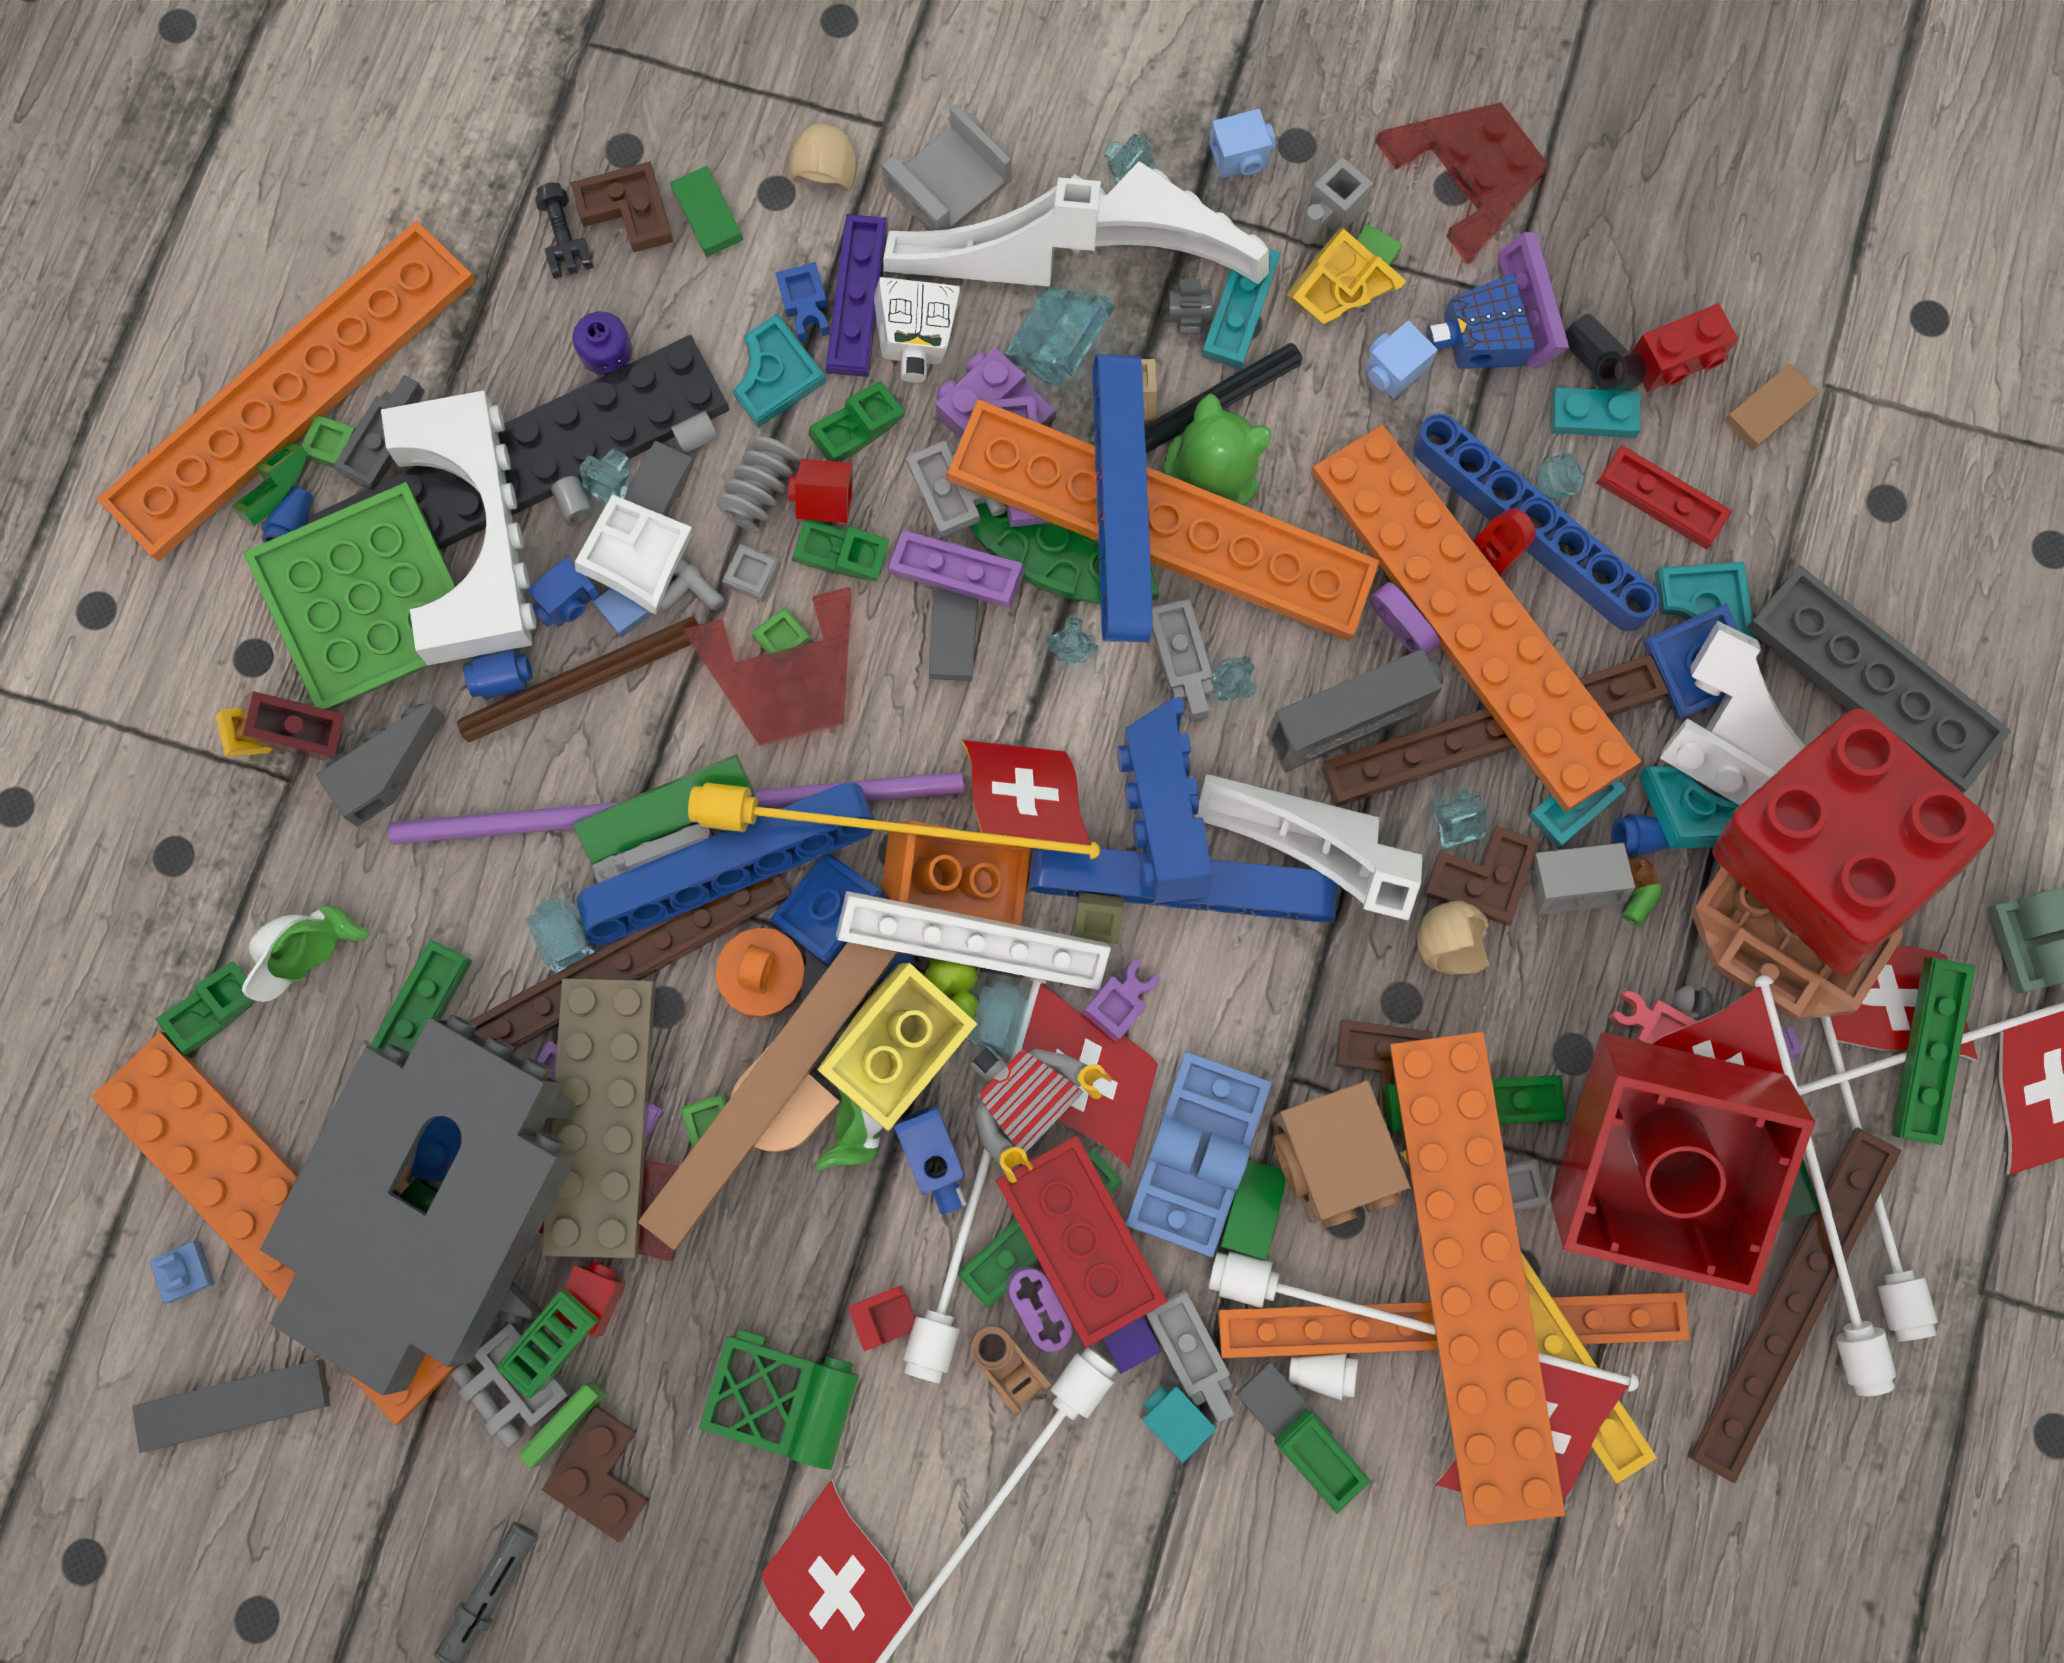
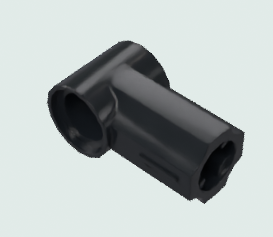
(1601, 352)

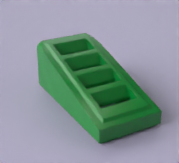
(525, 1365)

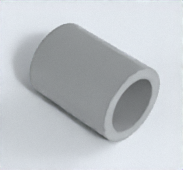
(694, 432)
(572, 500)

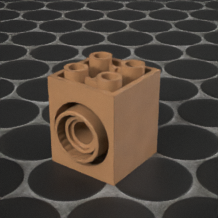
(1338, 1155)

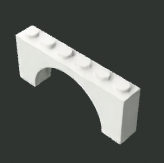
(489, 605)

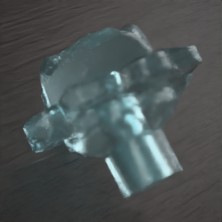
(1072, 643)
(1234, 679)

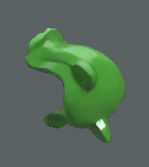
(1218, 452)

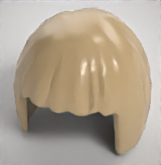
(824, 156)
(1452, 938)

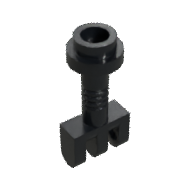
(552, 199)

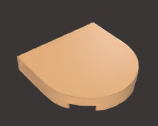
(799, 1117)

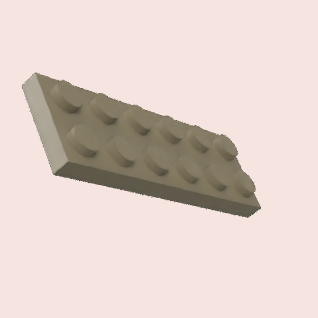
(606, 1072)

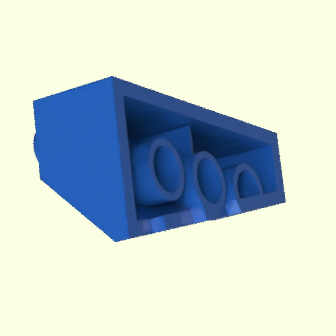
(1164, 805)

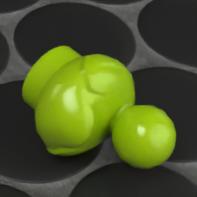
(954, 981)

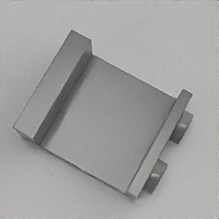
(950, 174)

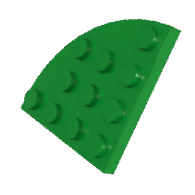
(1051, 555)

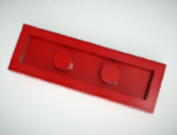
(1664, 497)

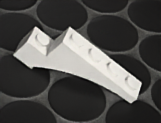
(1156, 213)
(1005, 248)
(1747, 712)
(1322, 836)

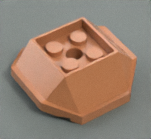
(1751, 941)

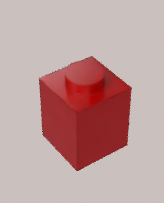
(822, 490)
(597, 1291)

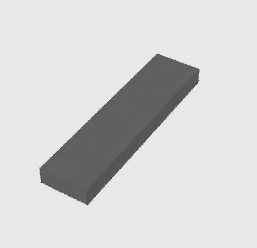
(231, 1405)

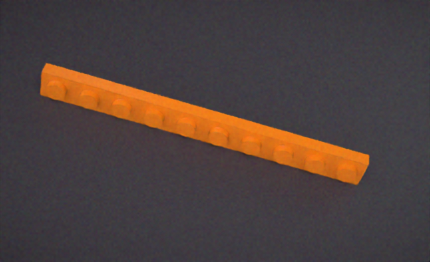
(1336, 1331)

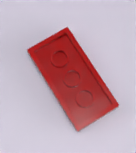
(1081, 1242)

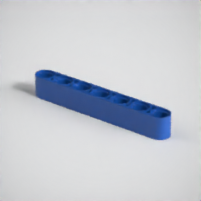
(1122, 499)
(1556, 524)
(719, 866)
(1233, 887)

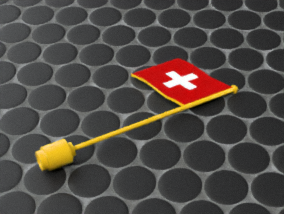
(1016, 791)

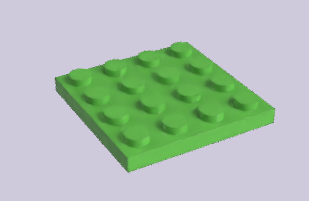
(348, 592)

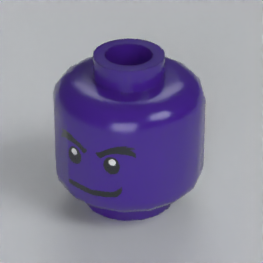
(602, 342)

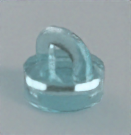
(1563, 474)

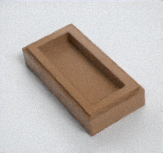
(1771, 406)

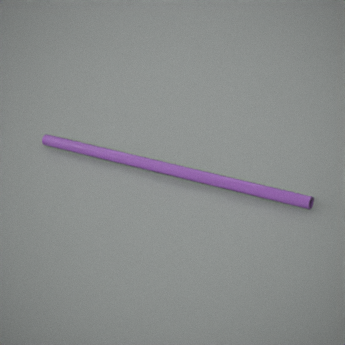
(565, 817)

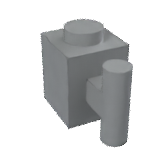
(1336, 200)

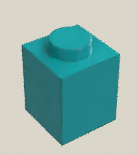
(1176, 1421)

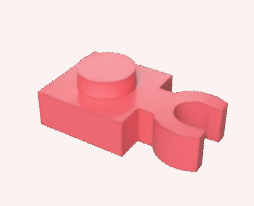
(1651, 1022)

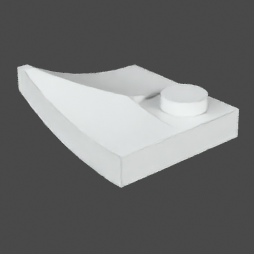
(634, 551)

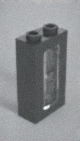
(1354, 710)

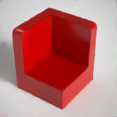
(882, 1317)

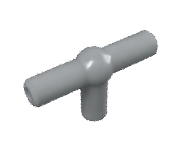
(690, 578)

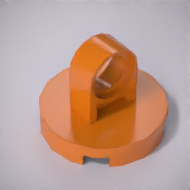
(760, 972)

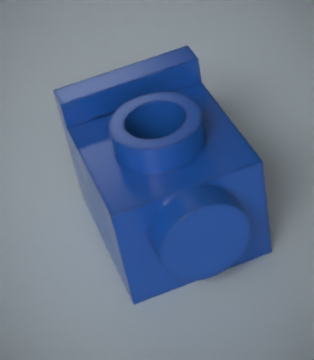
(561, 594)

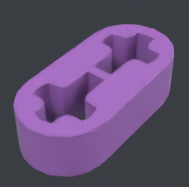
(1404, 619)
(1029, 1314)

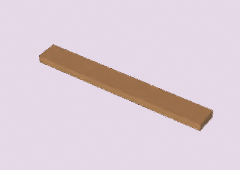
(765, 1092)

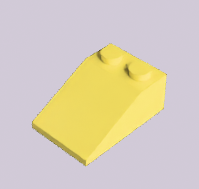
(896, 1044)

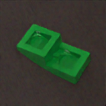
(858, 424)
(279, 475)
(840, 551)
(208, 1011)
(1254, 1210)

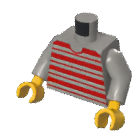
(1026, 1099)

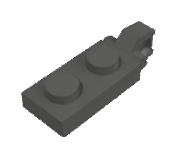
(365, 454)

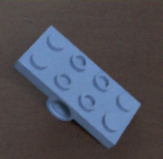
(1198, 1154)

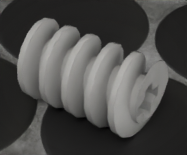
(756, 481)

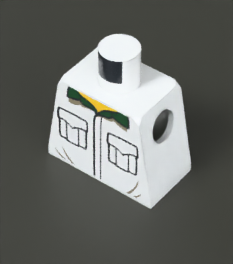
(914, 323)

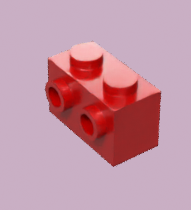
(1685, 347)

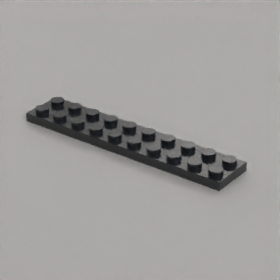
(550, 442)

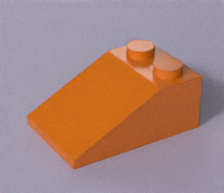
(956, 875)

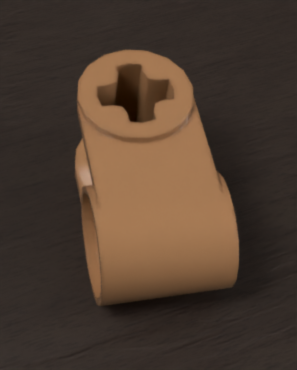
(1010, 1370)

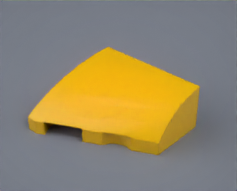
(1342, 278)

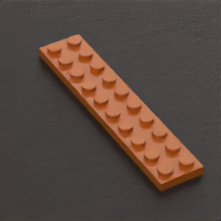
(285, 390)
(1188, 526)
(1476, 619)
(223, 1172)
(1476, 1281)

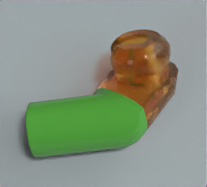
(1646, 891)

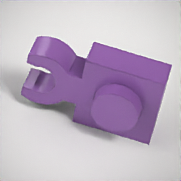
(1118, 1003)

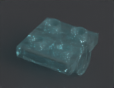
(1059, 333)

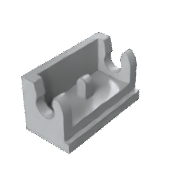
(1581, 878)

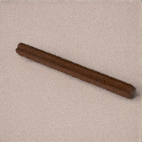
(575, 681)

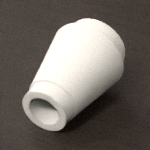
(1325, 1374)

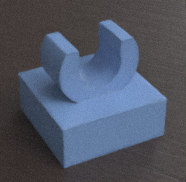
(182, 1272)

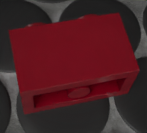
(289, 726)

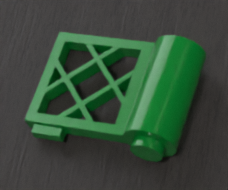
(817, 1407)

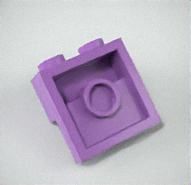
(987, 379)

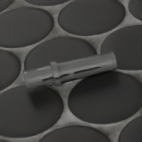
(475, 1613)

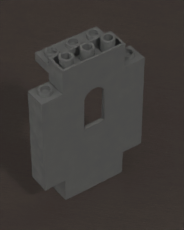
(375, 1272)

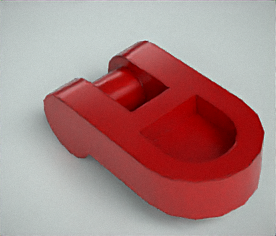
(1506, 539)

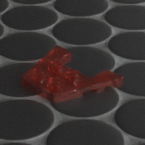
(1486, 158)
(790, 688)

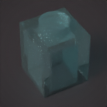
(559, 934)
(998, 1017)

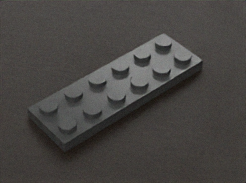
(1876, 673)

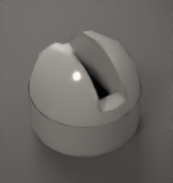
(1684, 1000)

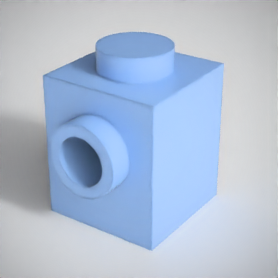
(1241, 143)
(1399, 359)

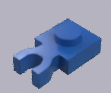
(803, 297)

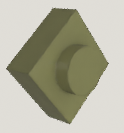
(1099, 917)

